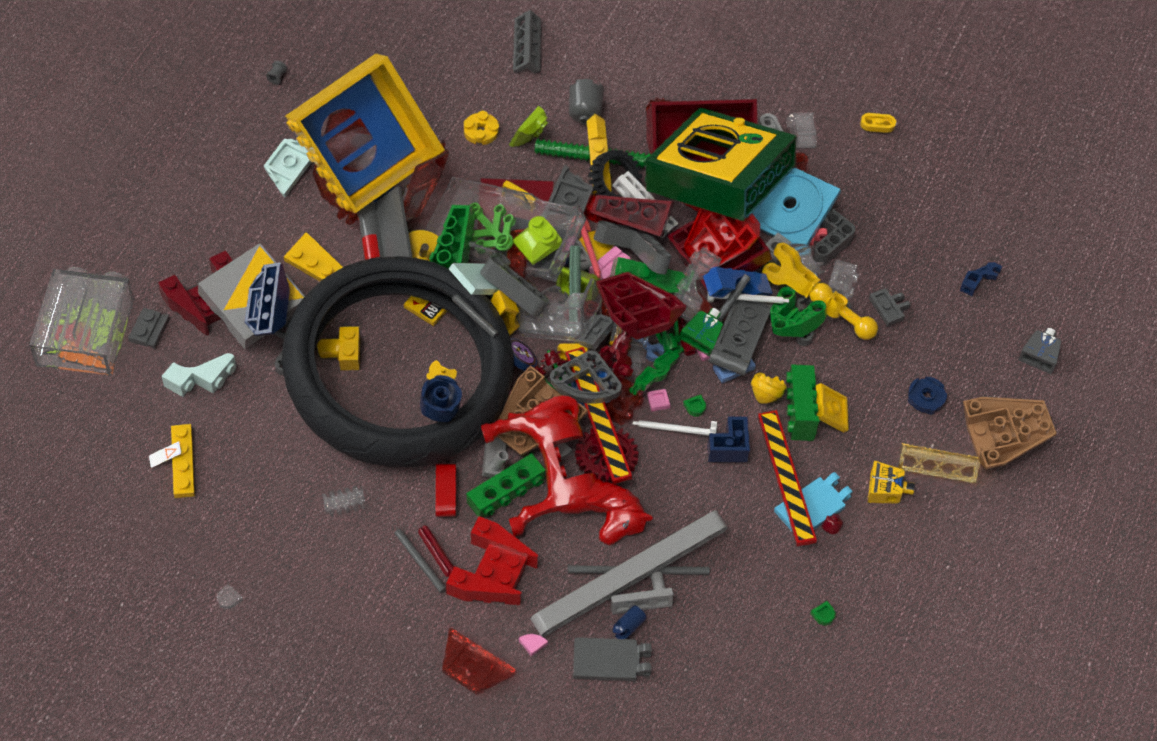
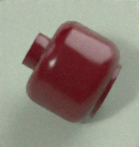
(832, 524)

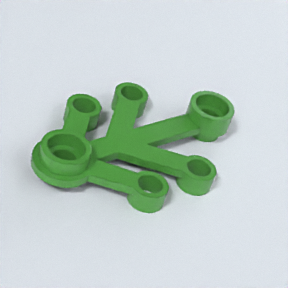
(503, 240)

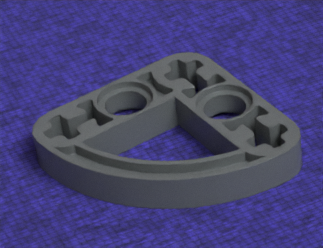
(585, 368)

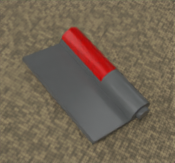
(385, 227)

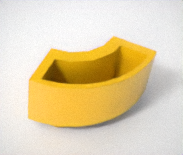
(507, 309)

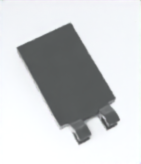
(610, 659)

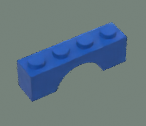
(723, 281)

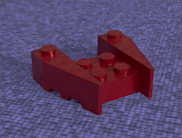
(190, 303)

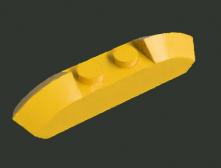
(598, 144)

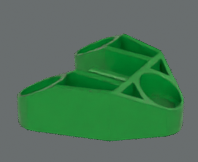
(791, 321)

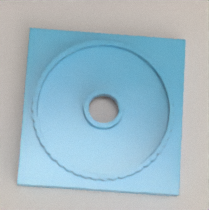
(802, 221)

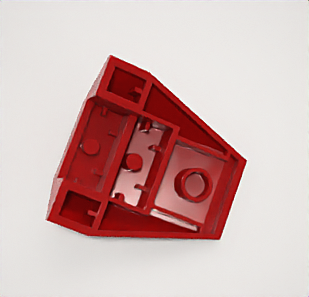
(722, 235)

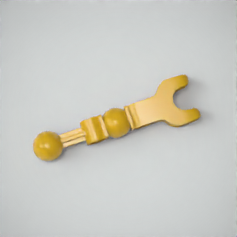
(806, 283)

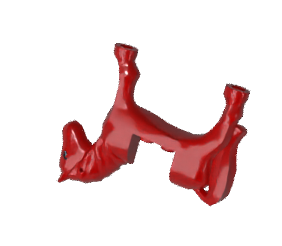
(550, 426)

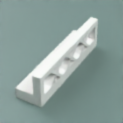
(631, 188)

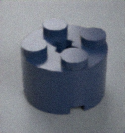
(440, 398)

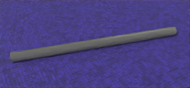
(675, 570)

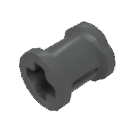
(278, 69)

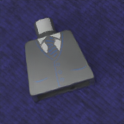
(1041, 350)

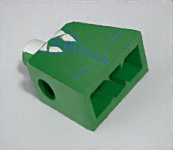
(702, 331)

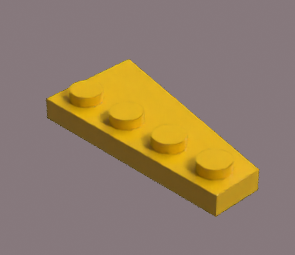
(311, 258)

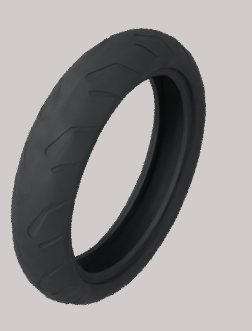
(377, 443)

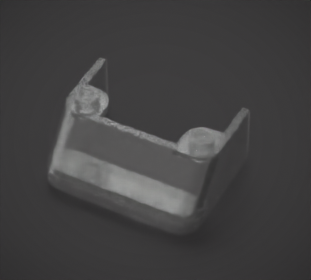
(560, 320)

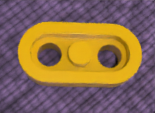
(878, 122)

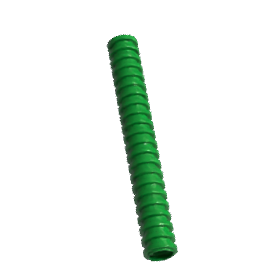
(577, 151)

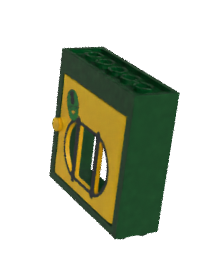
(731, 182)

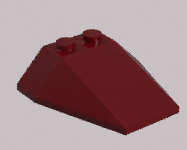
(639, 305)

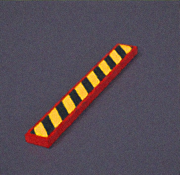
(602, 426)
(787, 478)

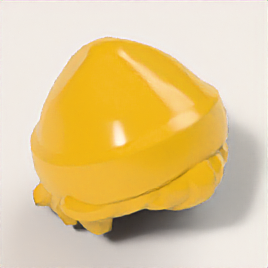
(766, 388)

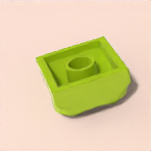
(530, 128)
(538, 240)

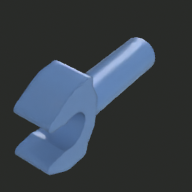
(653, 348)

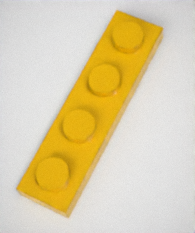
(183, 463)

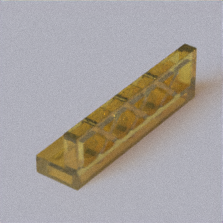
(938, 455)

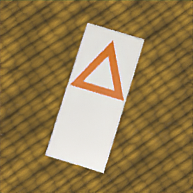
(165, 454)

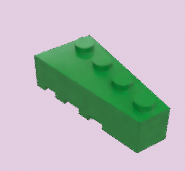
(455, 237)
(664, 281)
(802, 405)

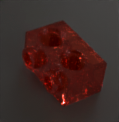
(625, 403)

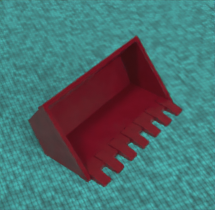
(667, 117)

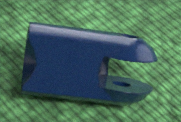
(629, 622)

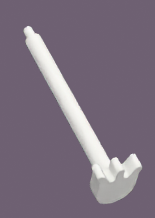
(757, 298)
(677, 428)

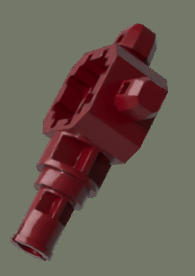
(619, 351)

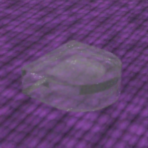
(228, 597)

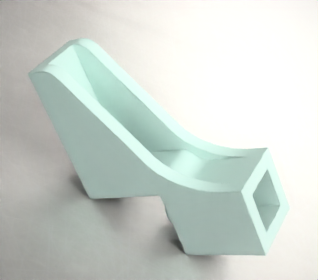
(207, 375)

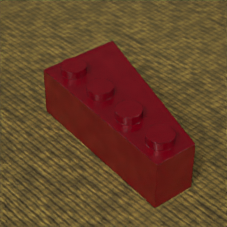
(635, 212)

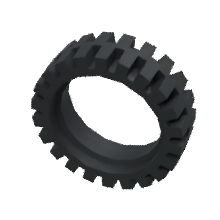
(598, 166)

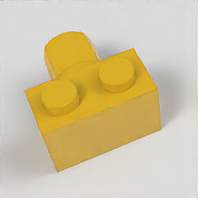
(345, 348)

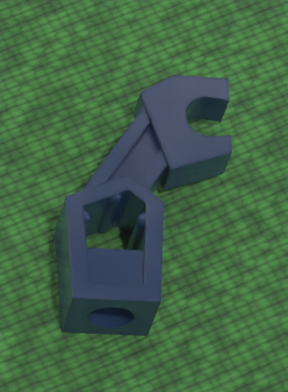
(969, 285)

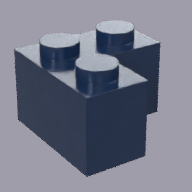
(733, 444)

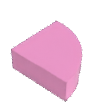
(533, 643)

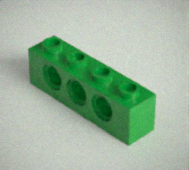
(510, 477)

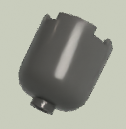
(585, 100)

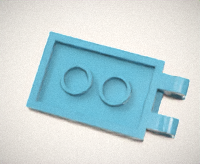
(820, 500)

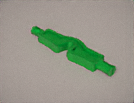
(651, 375)

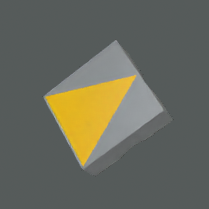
(228, 292)

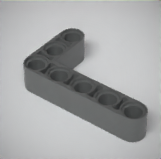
(839, 236)
(639, 241)

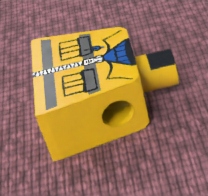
(887, 484)

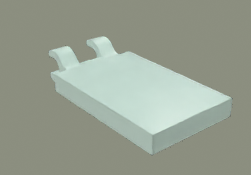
(471, 278)

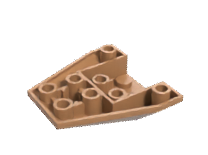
(527, 393)
(1006, 428)

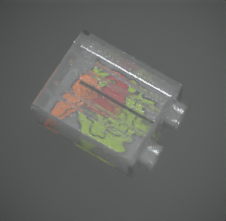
(82, 321)

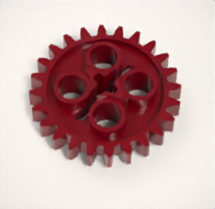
(589, 444)

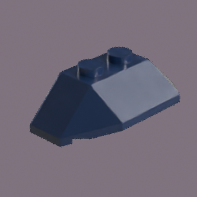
(268, 300)

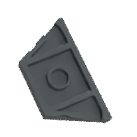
(571, 190)

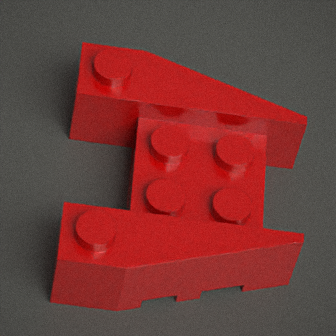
(498, 569)

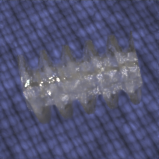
(344, 501)

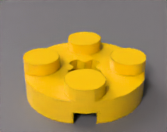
(477, 120)

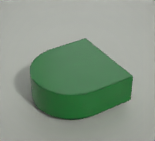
(695, 406)
(823, 614)

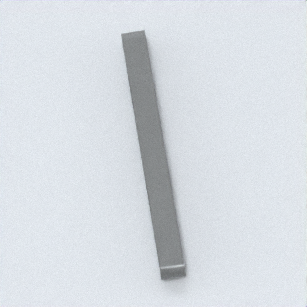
(628, 573)

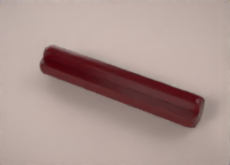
(436, 550)

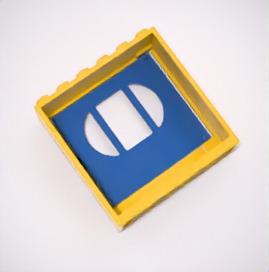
(359, 94)

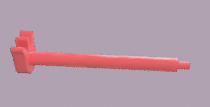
(595, 266)

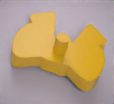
(436, 369)

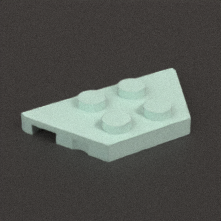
(287, 165)

